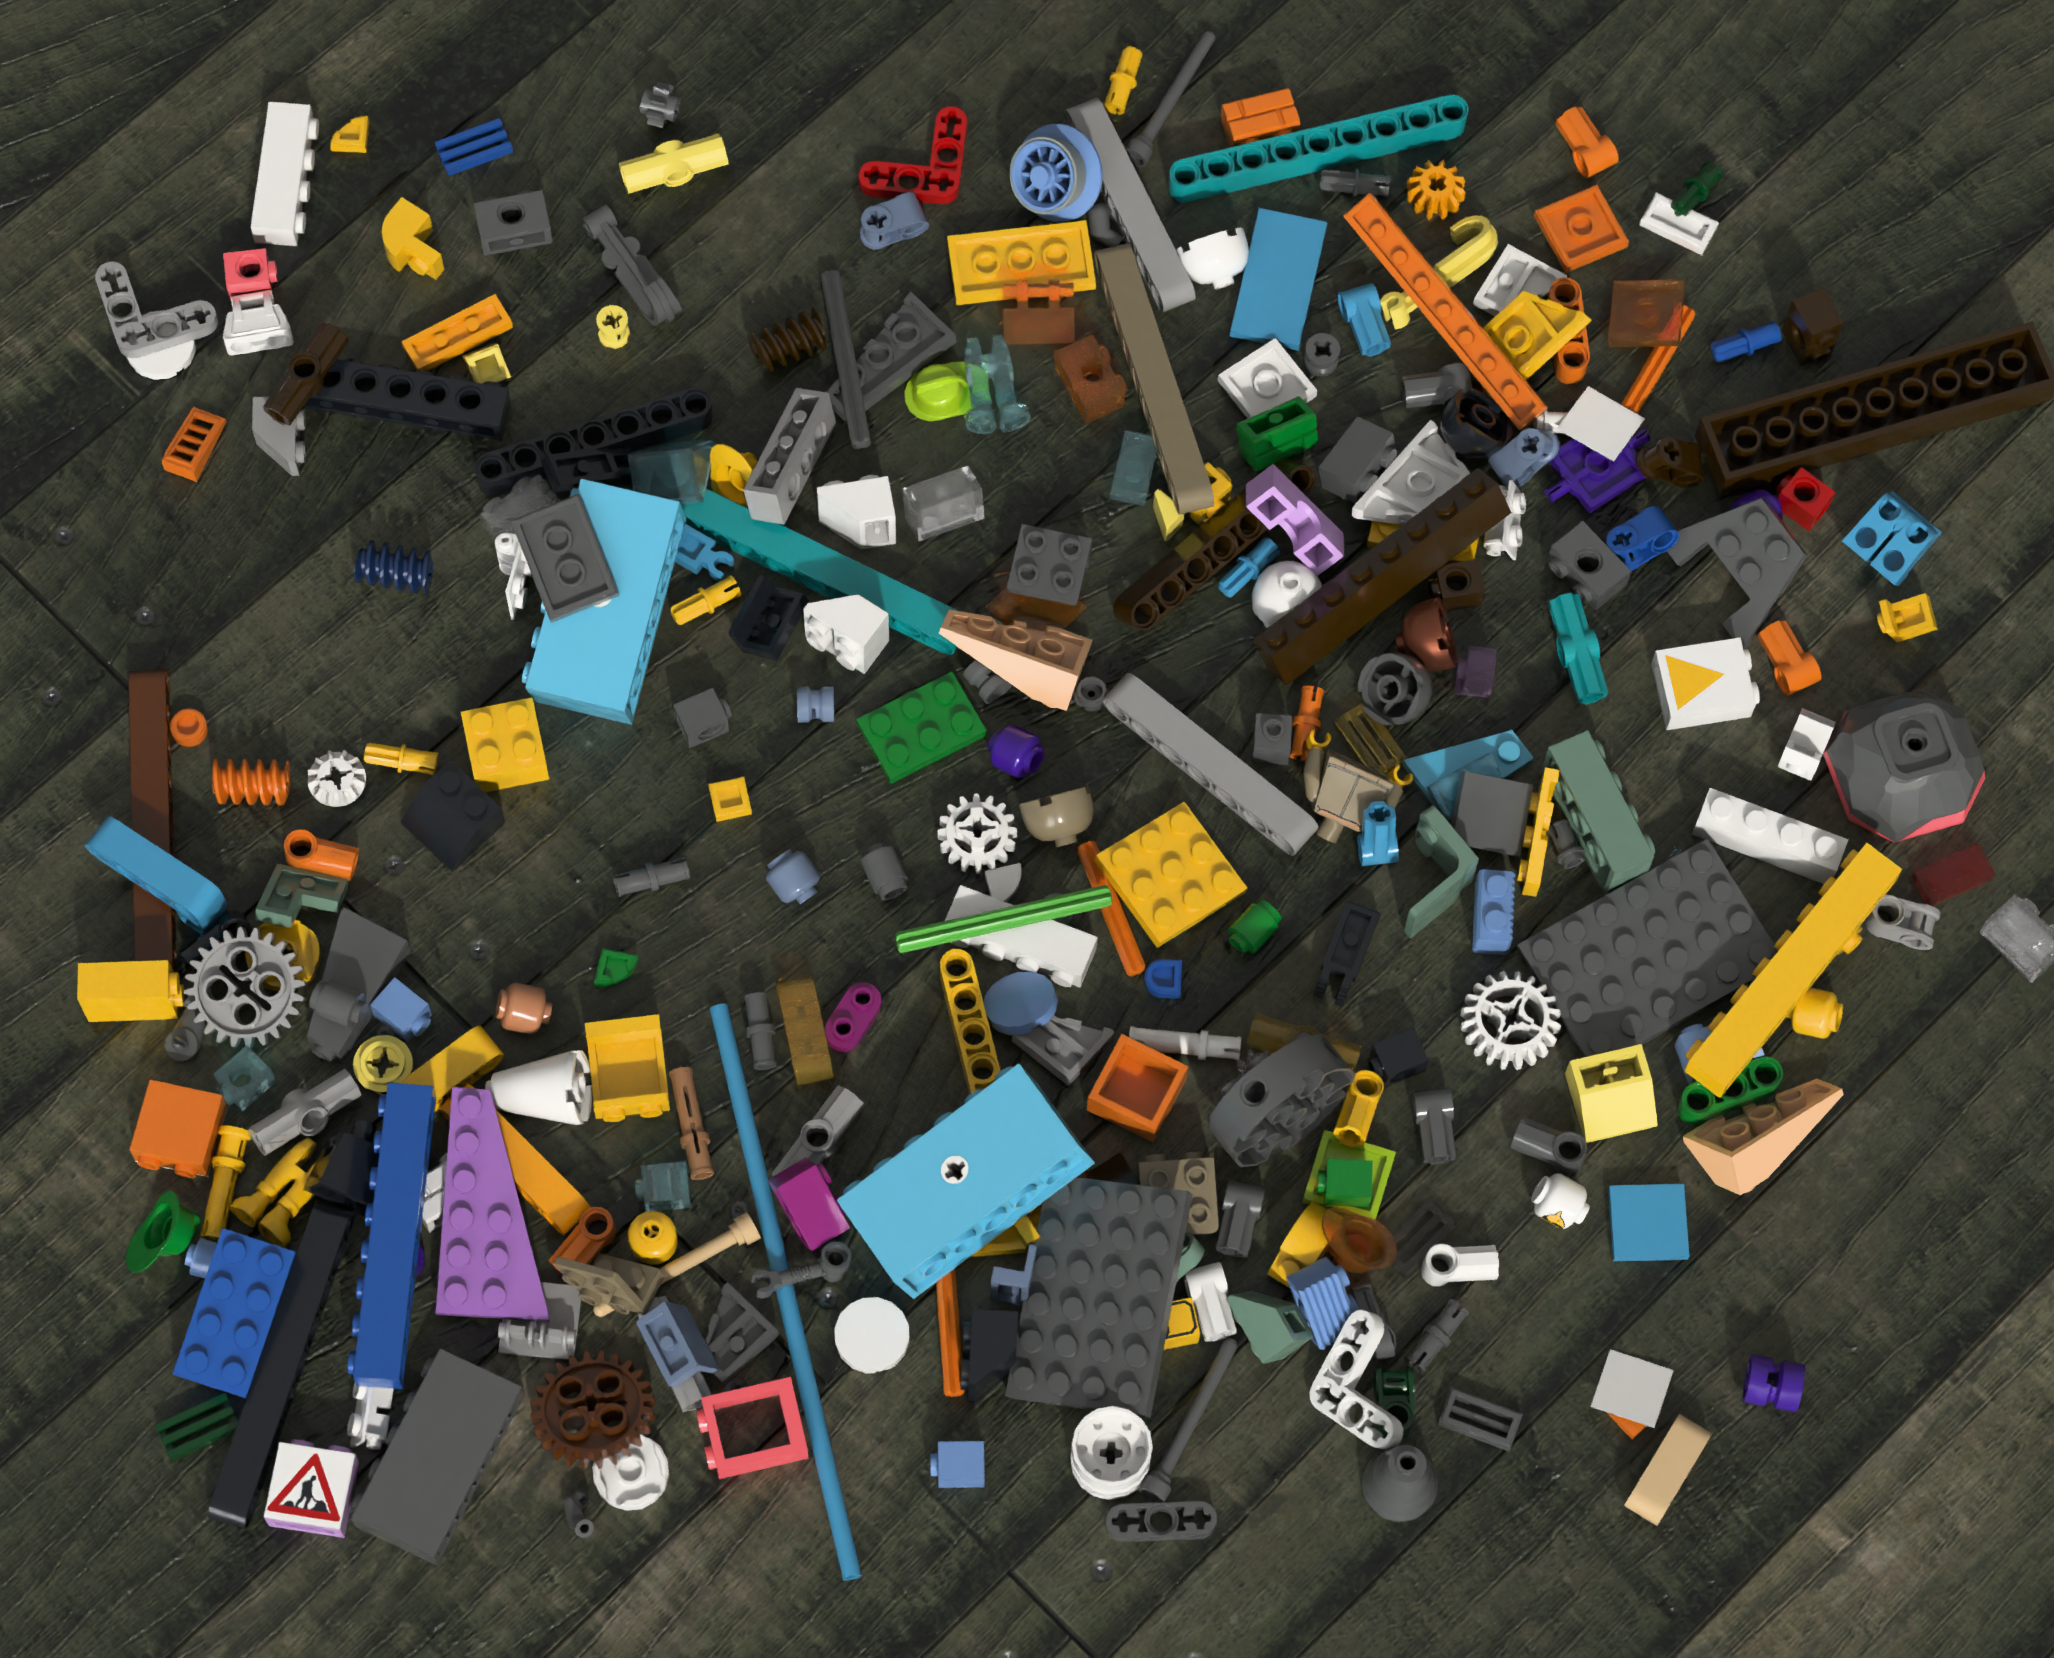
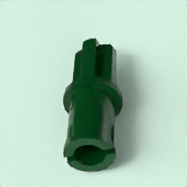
(1696, 189)

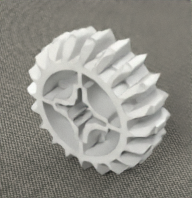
(1523, 1027)

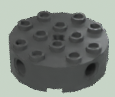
(1280, 1099)

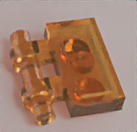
(1038, 325)

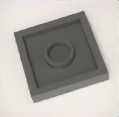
(1491, 812)

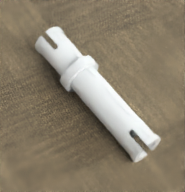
(1187, 1043)

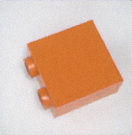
(178, 1129)

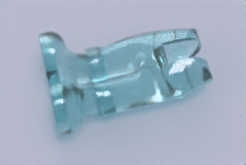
(999, 368)

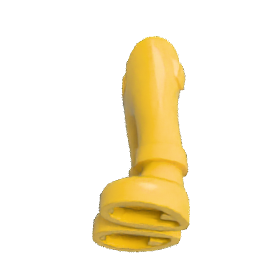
(274, 1224)

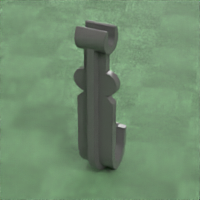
(633, 270)

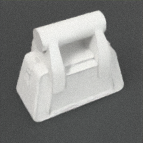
(256, 327)

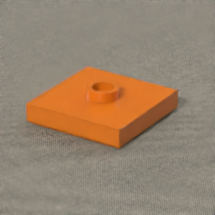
(1581, 228)

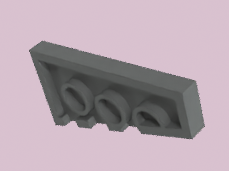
(899, 351)

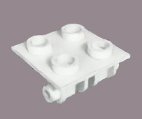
(513, 563)

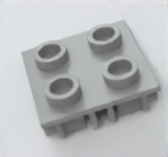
(542, 1338)

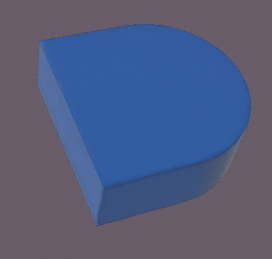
(1164, 978)

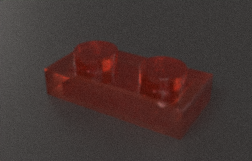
(1953, 875)

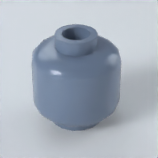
(793, 876)

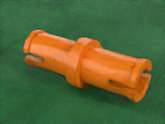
(1306, 720)

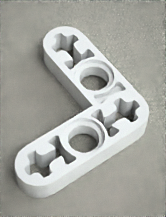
(1343, 1383)

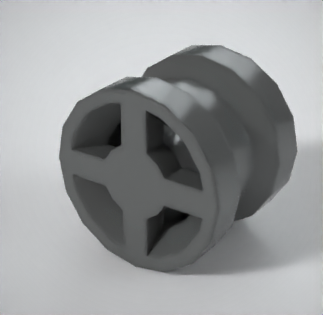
(1321, 363)

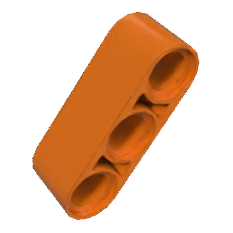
(1578, 347)

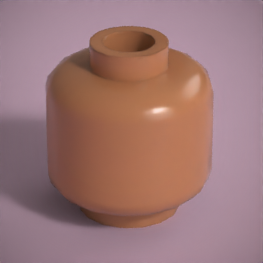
(523, 1008)

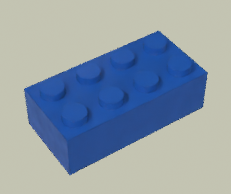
(234, 1313)

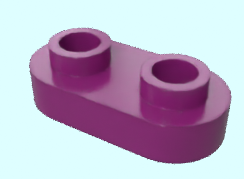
(854, 1015)

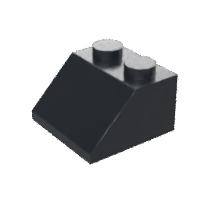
(452, 816)

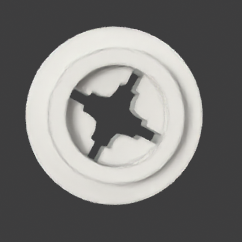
(351, 784)

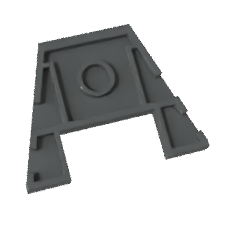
(1756, 553)

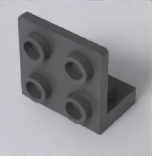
(1049, 564)

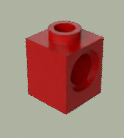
(1804, 512)

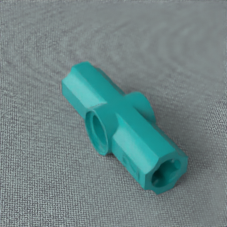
(1578, 648)

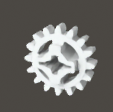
(961, 833)

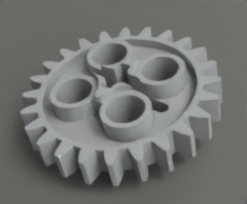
(267, 961)

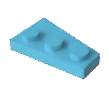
(1505, 747)

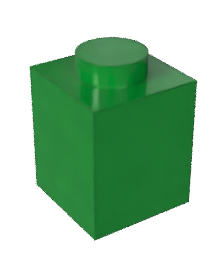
(1346, 1182)

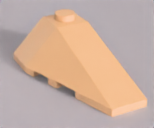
(1754, 1144)

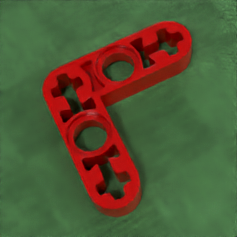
(936, 172)

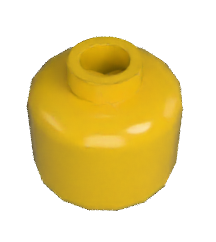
(1816, 1014)
(655, 1249)

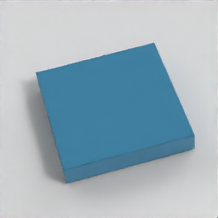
(1648, 1222)

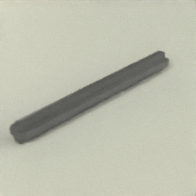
(845, 359)

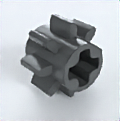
(660, 104)

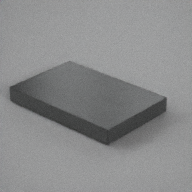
(564, 558)

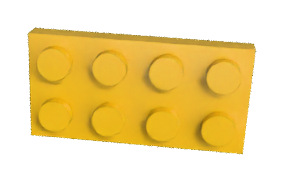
(1034, 254)

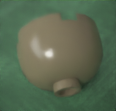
(1059, 815)

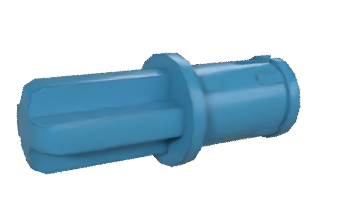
(1248, 567)

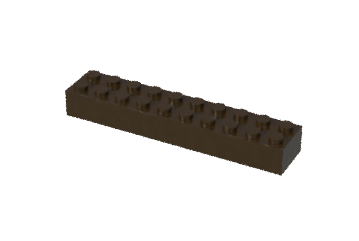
(1876, 409)

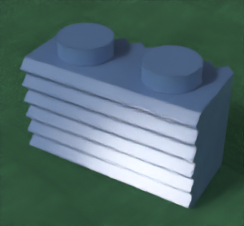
(1493, 912)
(1323, 1299)

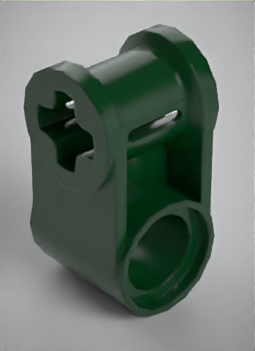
(1395, 1394)

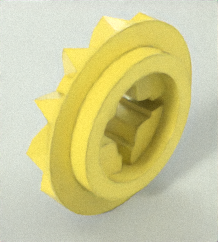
(372, 1052)

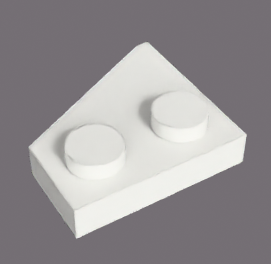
(1511, 276)

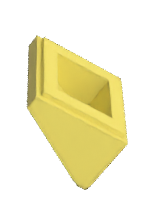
(487, 364)
(1166, 514)

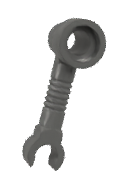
(832, 1265)

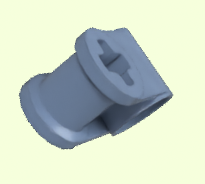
(893, 220)
(1520, 459)

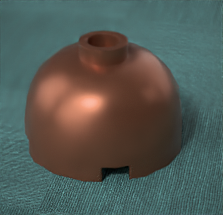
(1428, 636)

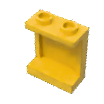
(627, 1067)

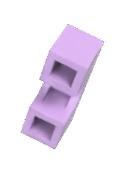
(1280, 502)

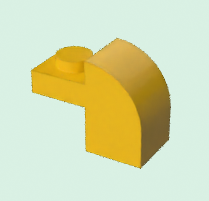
(404, 237)
(1302, 1245)

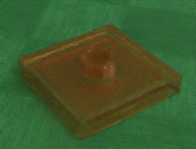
(1646, 313)

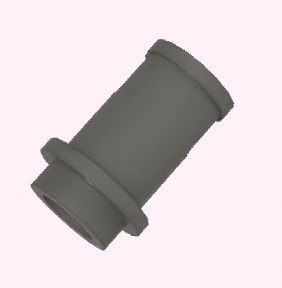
(1566, 845)

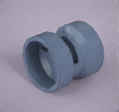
(815, 704)

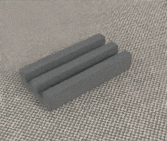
(1474, 1432)

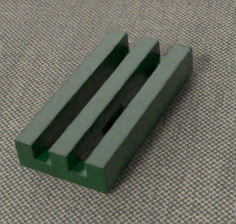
(191, 1414)

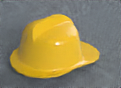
(731, 472)

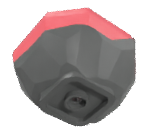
(1902, 789)

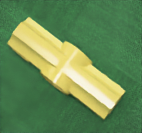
(673, 163)

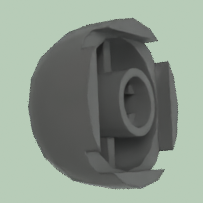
(1395, 688)

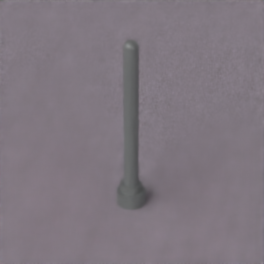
(1141, 146)
(1156, 1484)

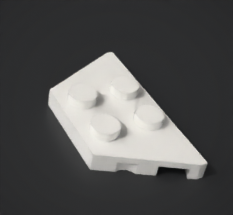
(1412, 480)

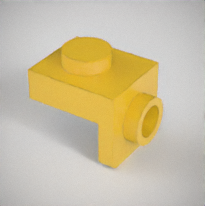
(1221, 489)
(1907, 617)

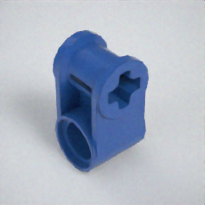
(1644, 536)

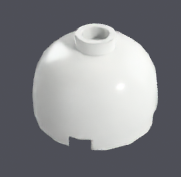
(1216, 258)
(1282, 589)

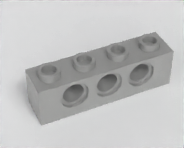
(789, 456)

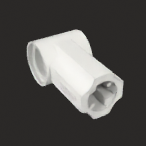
(1464, 1264)
(1209, 1291)

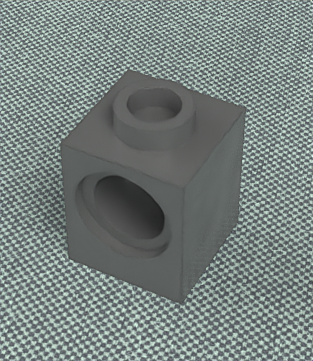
(702, 717)
(1272, 739)

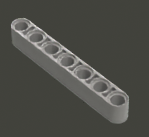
(1133, 209)
(1210, 764)

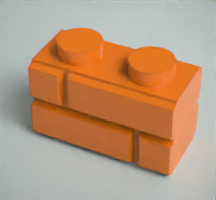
(1259, 117)

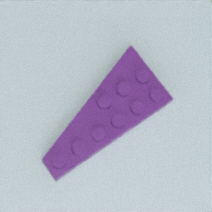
(484, 1238)

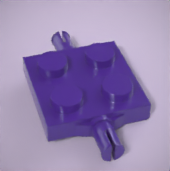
(1593, 476)

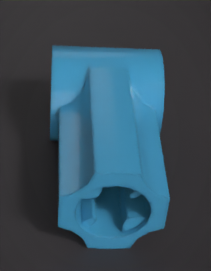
(1362, 310)
(1378, 838)

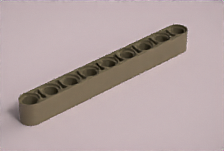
(1154, 379)

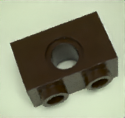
(1812, 327)

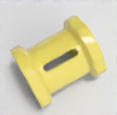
(619, 320)

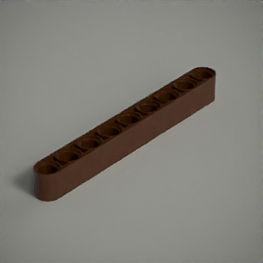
(152, 805)

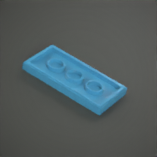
(1278, 278)

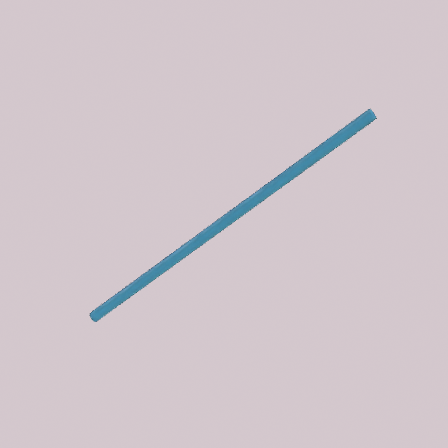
(786, 1295)

